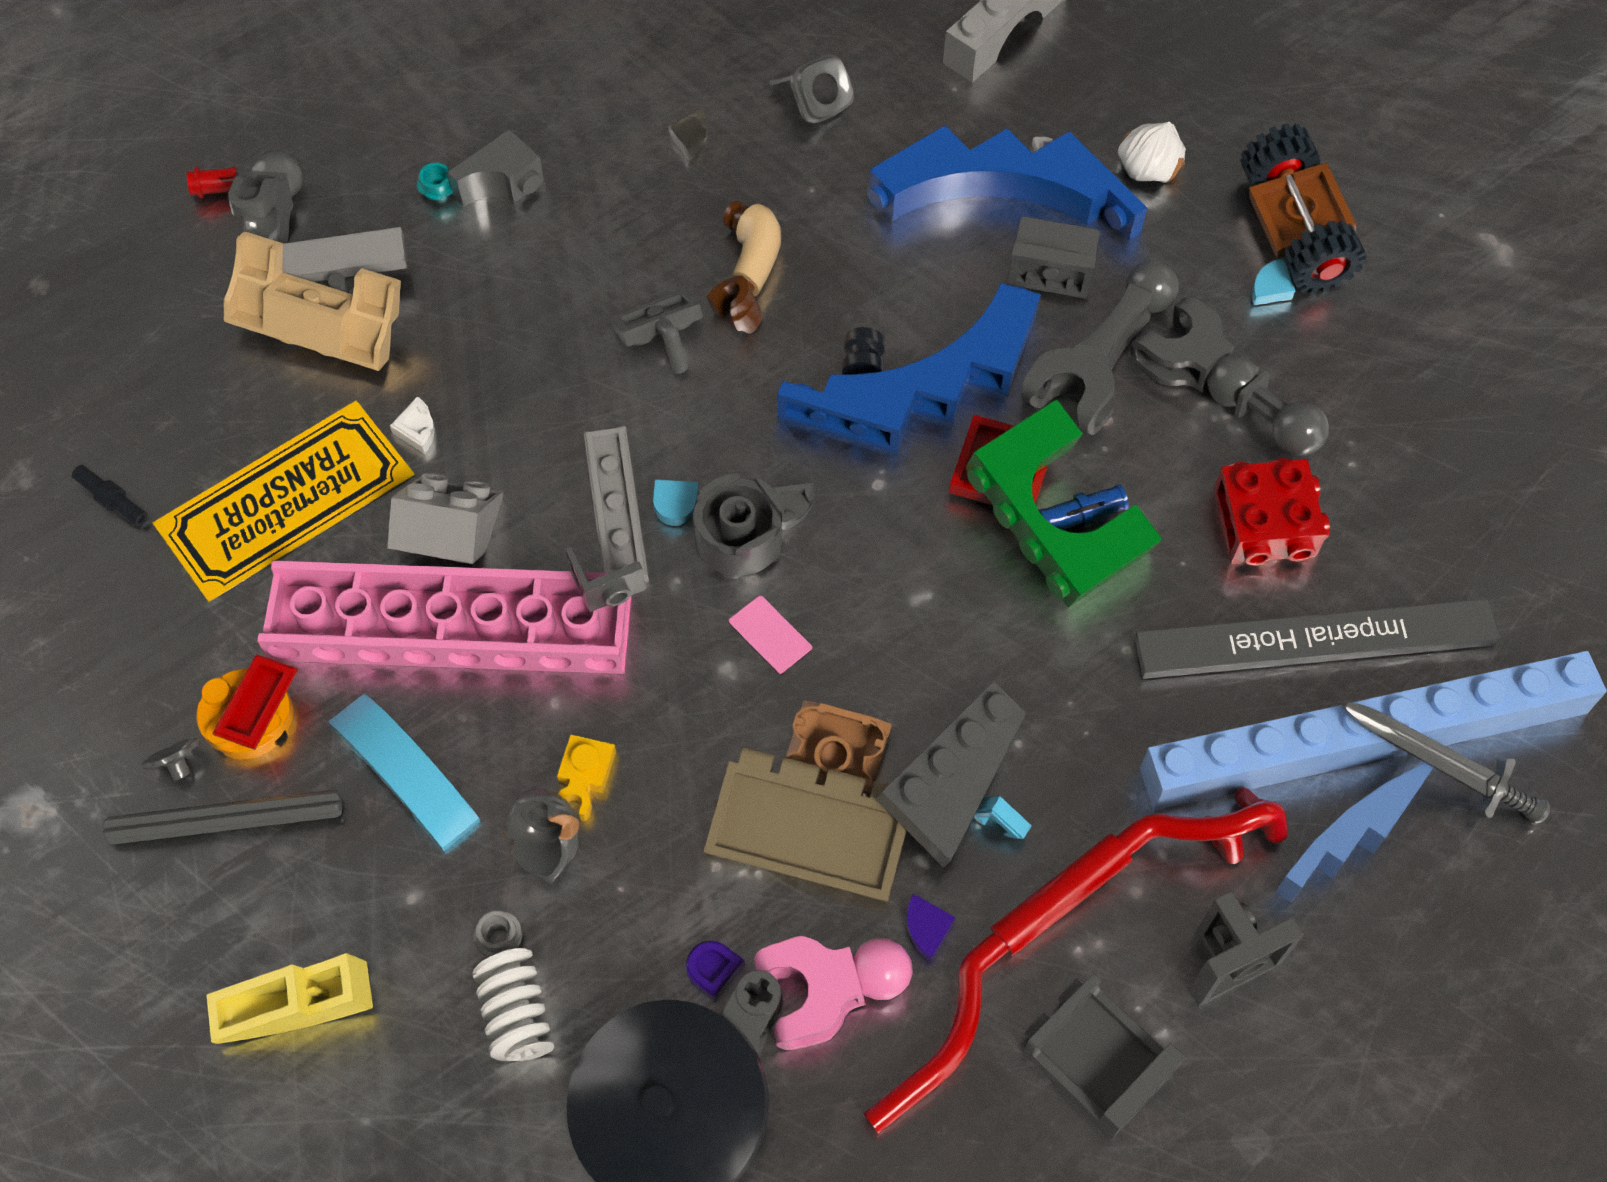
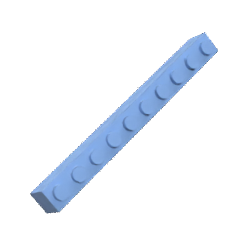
(1334, 741)

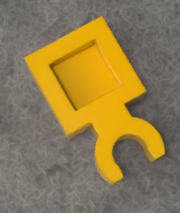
(585, 769)

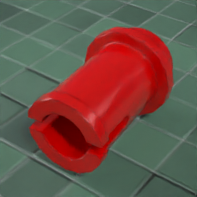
(210, 181)

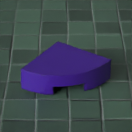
(927, 926)

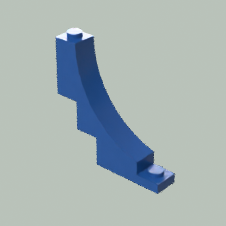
(1055, 176)
(880, 404)

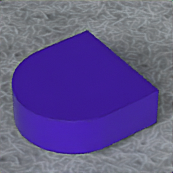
(712, 968)

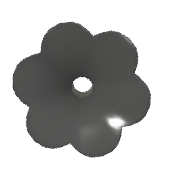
(173, 758)

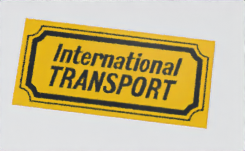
(282, 500)

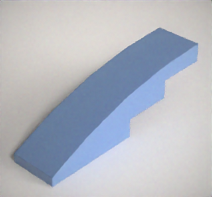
(1362, 824)

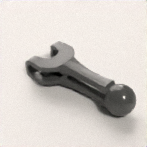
(1088, 366)

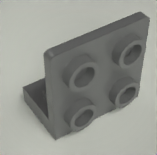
(1053, 257)

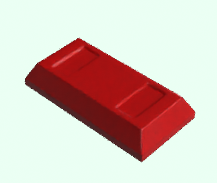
(255, 702)

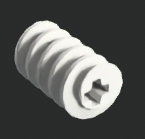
(508, 1006)

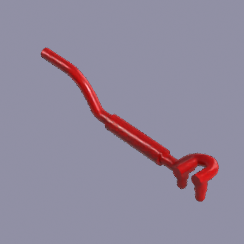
(1054, 902)

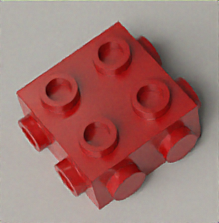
(1270, 511)

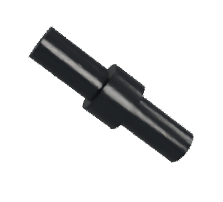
(109, 495)

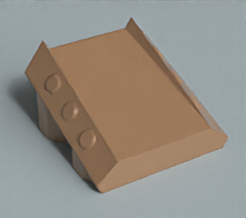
(839, 741)

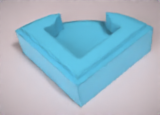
(1272, 284)
(1001, 813)

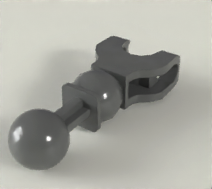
(1206, 361)

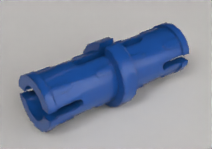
(1109, 502)

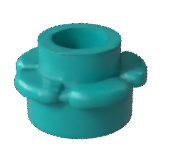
(434, 181)

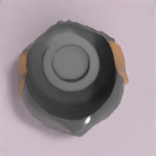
(542, 833)

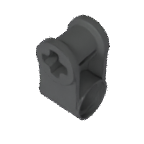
(758, 1020)

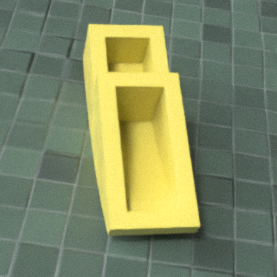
(290, 999)

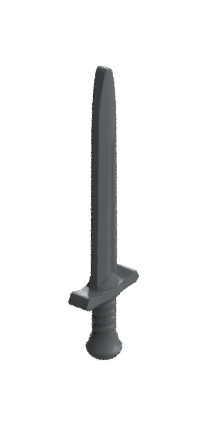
(1490, 784)

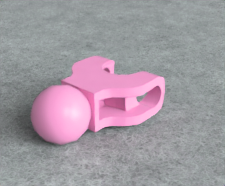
(834, 983)

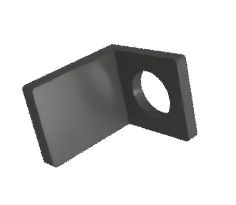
(608, 589)

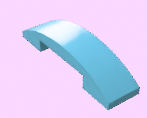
(405, 770)

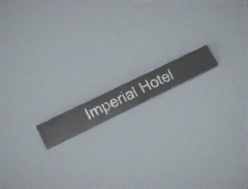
(1316, 638)

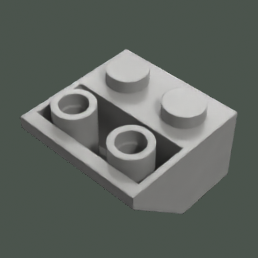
(443, 518)

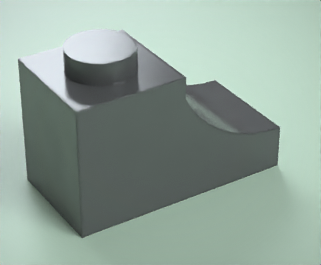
(498, 169)

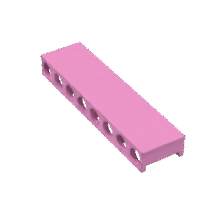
(440, 618)

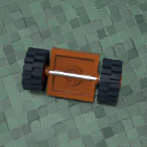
(1302, 209)

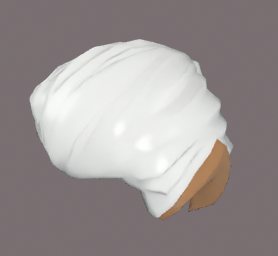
(1152, 152)

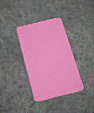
(770, 634)

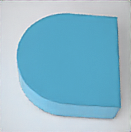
(675, 501)

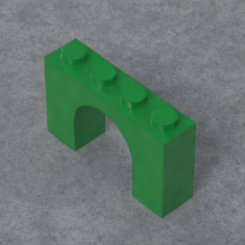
(1070, 561)

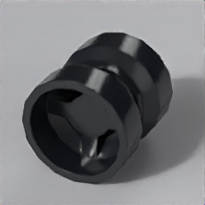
(864, 351)

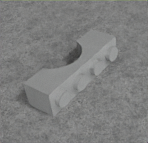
(979, 35)

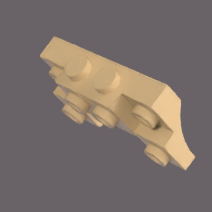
(309, 313)

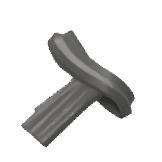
(802, 82)

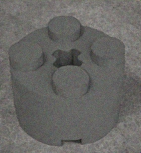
(738, 525)

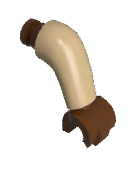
(761, 240)

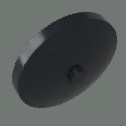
(667, 1097)

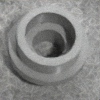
(493, 921)

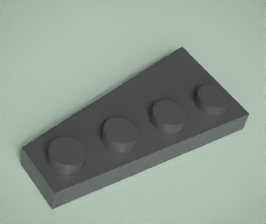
(950, 777)

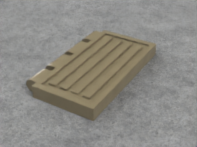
(806, 828)

